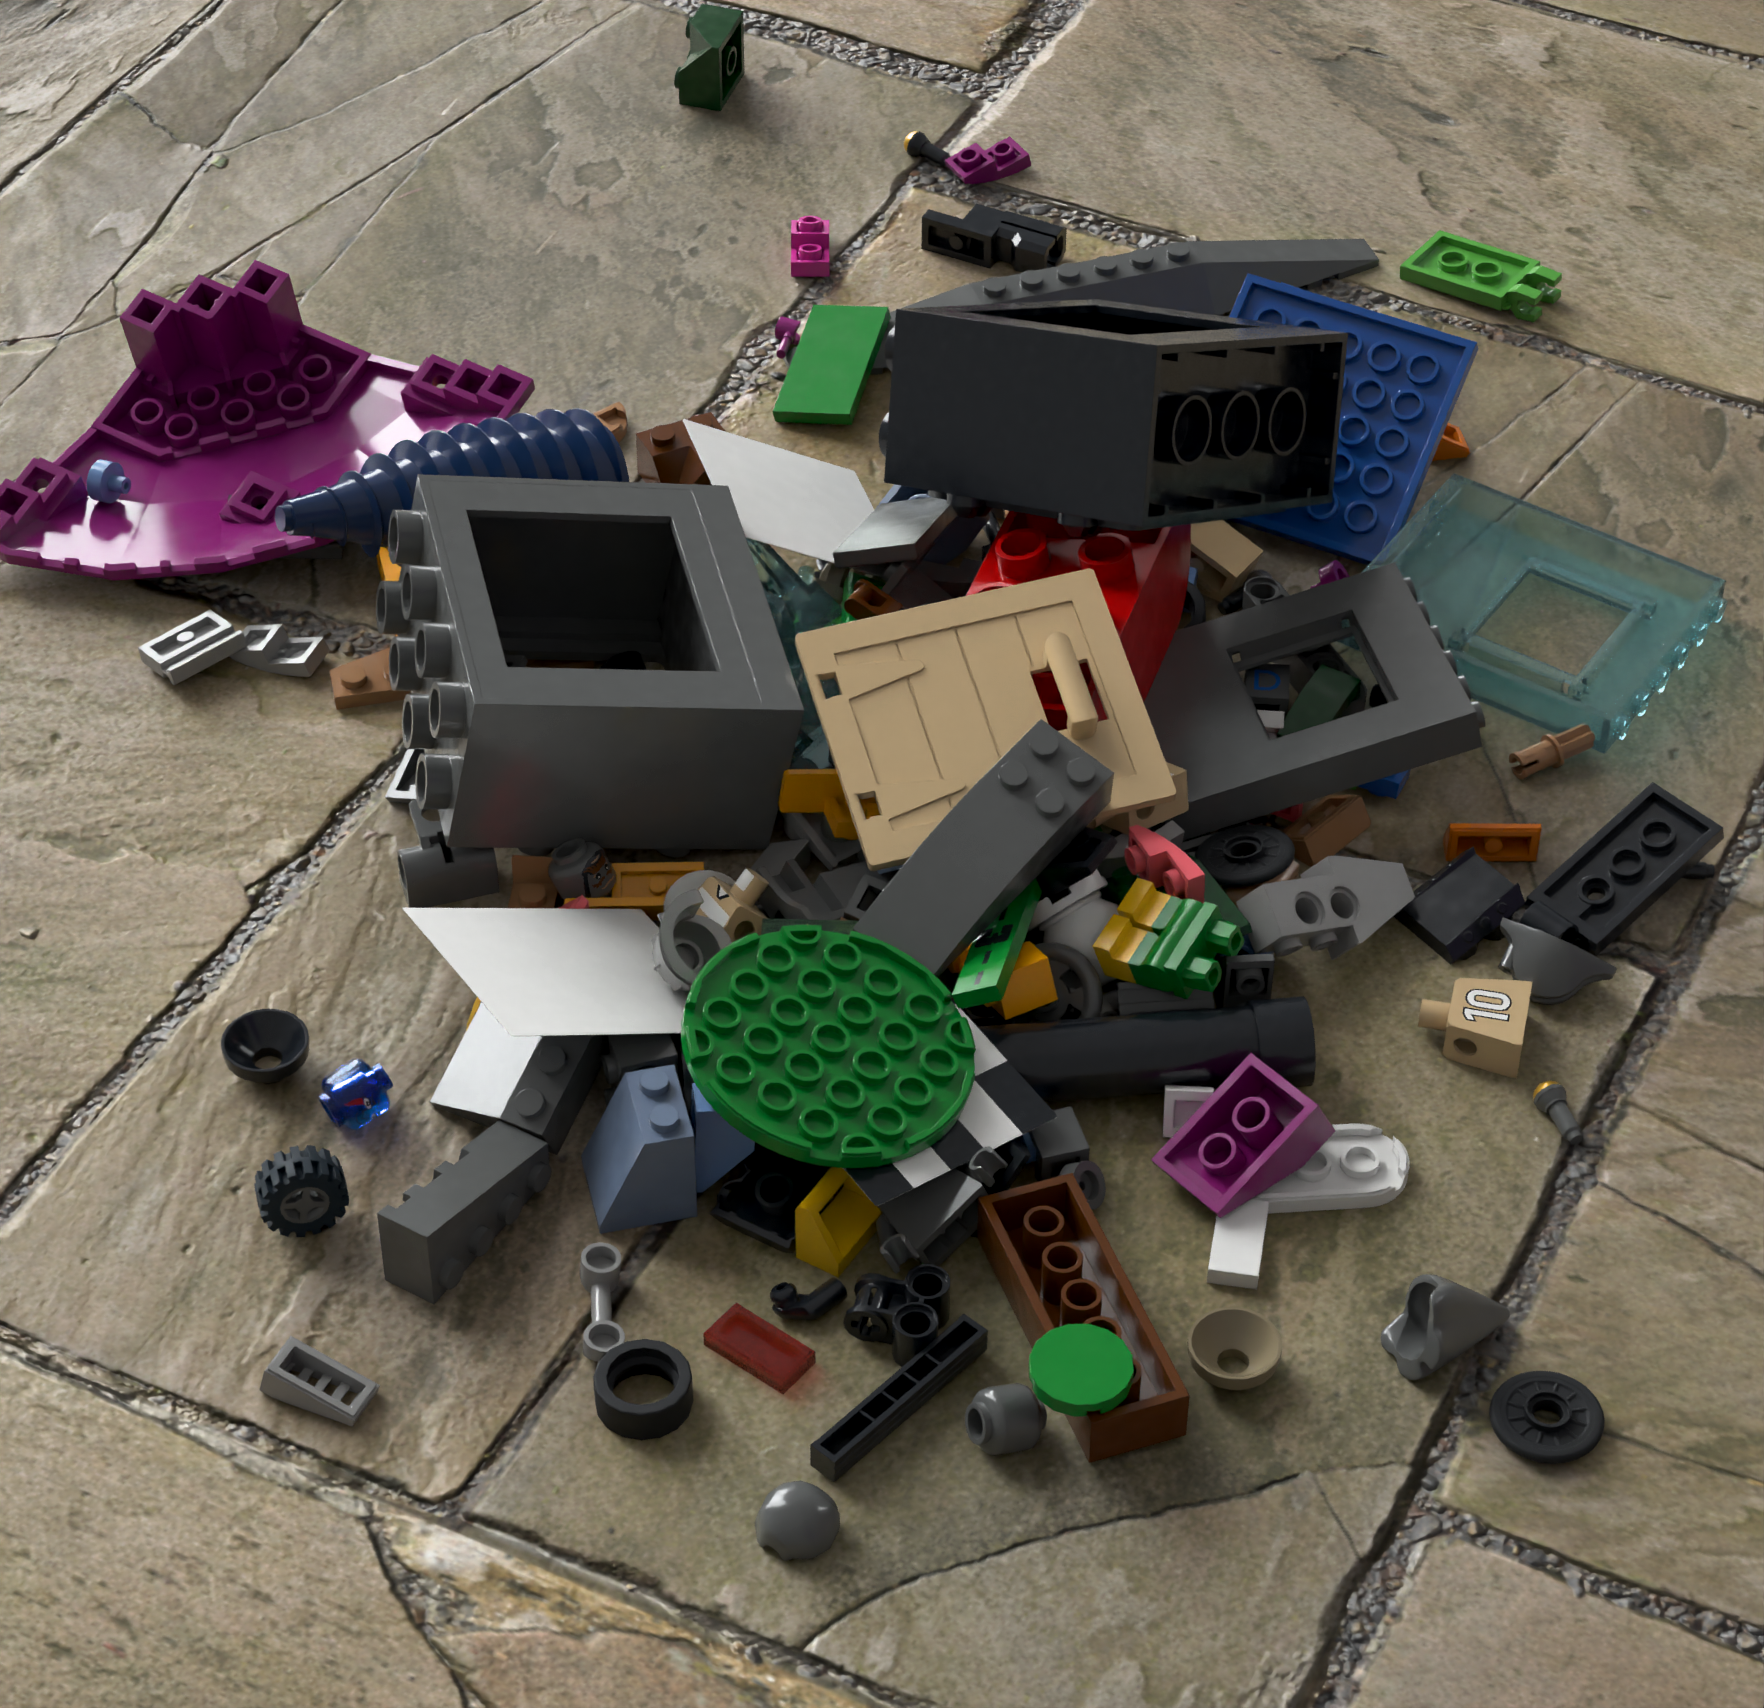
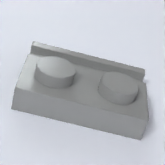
(192, 647)

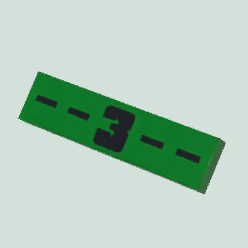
(996, 952)

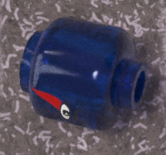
(355, 1093)

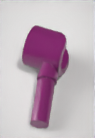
(786, 331)

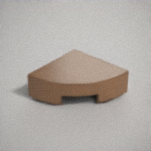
(614, 419)

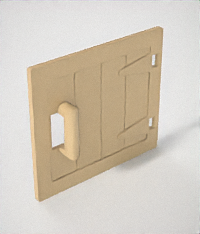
(951, 689)

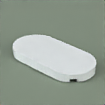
(1348, 1172)

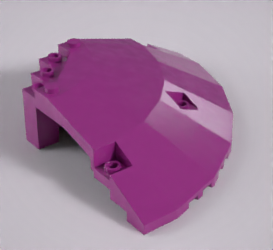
(235, 405)

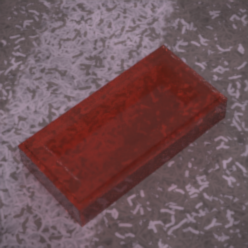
(759, 1348)

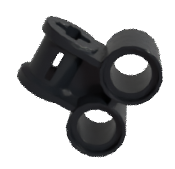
(901, 1310)

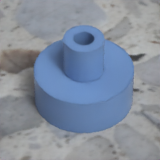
(107, 481)

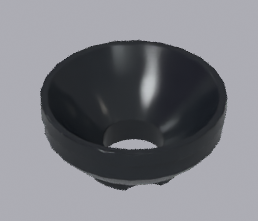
(263, 1035)

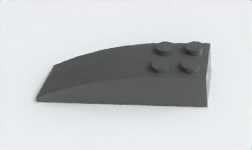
(989, 848)

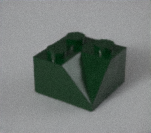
(714, 58)

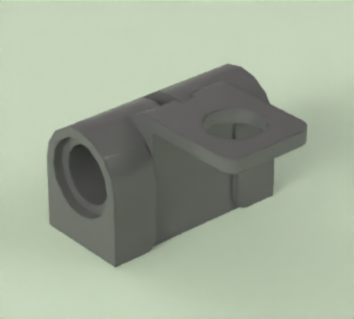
(443, 874)

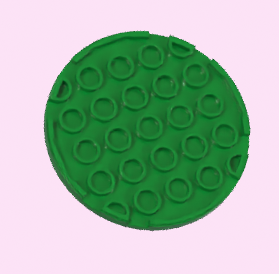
(828, 1046)

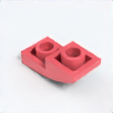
(1163, 864)

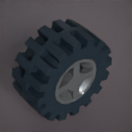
(301, 1191)

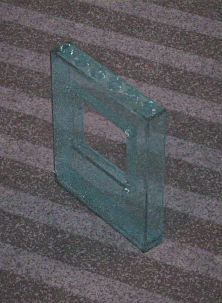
(1477, 547)

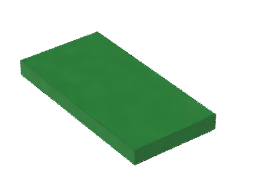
(832, 364)

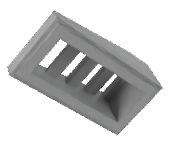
(294, 1390)

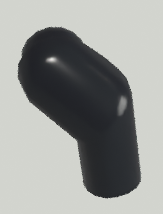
(807, 1306)

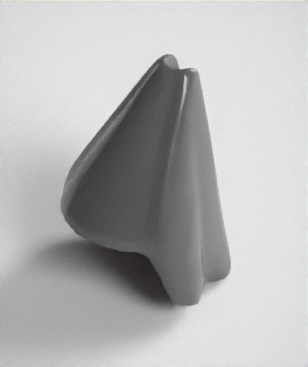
(1439, 1325)

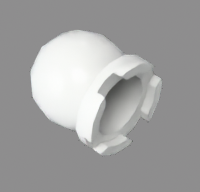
(1077, 919)

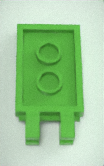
(1482, 275)

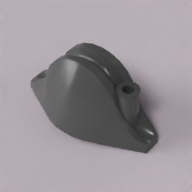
(1549, 963)

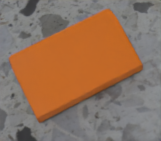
(1493, 841)

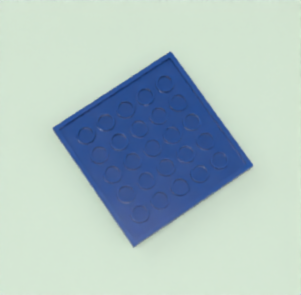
(1392, 416)

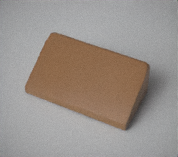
(1328, 827)

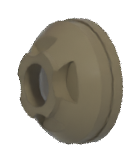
(1234, 1334)

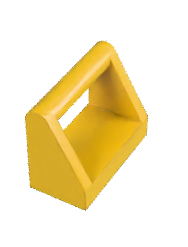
(842, 1228)

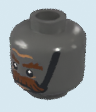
(581, 869)

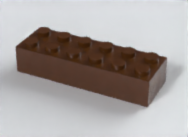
(1064, 1273)

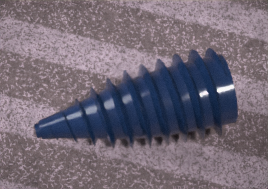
(523, 446)

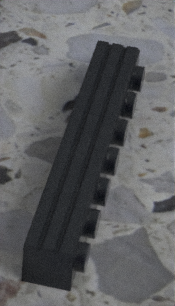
(898, 1398)

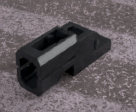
(993, 236)

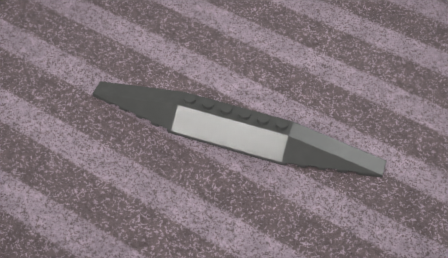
(1175, 276)

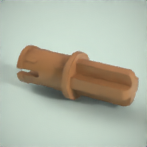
(1552, 750)

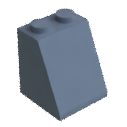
(642, 1154)

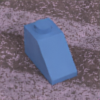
(716, 1142)

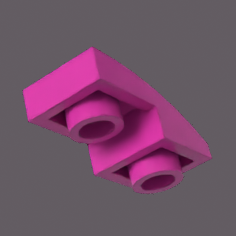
(810, 247)

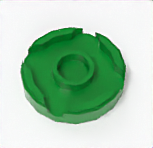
(1080, 1369)

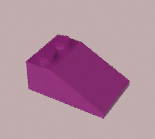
(1244, 1138)

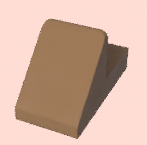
(532, 883)

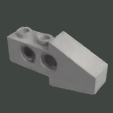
(1328, 907)

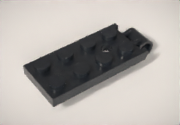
(1627, 862)

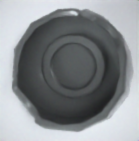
(797, 1521)

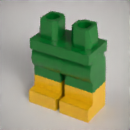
(1166, 941)

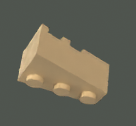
(1221, 557)

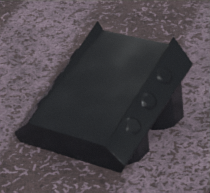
(1461, 907)
(766, 1197)

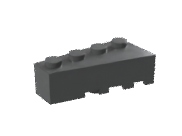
(461, 1211)

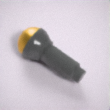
(1551, 1099)

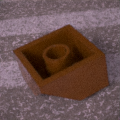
(669, 454)

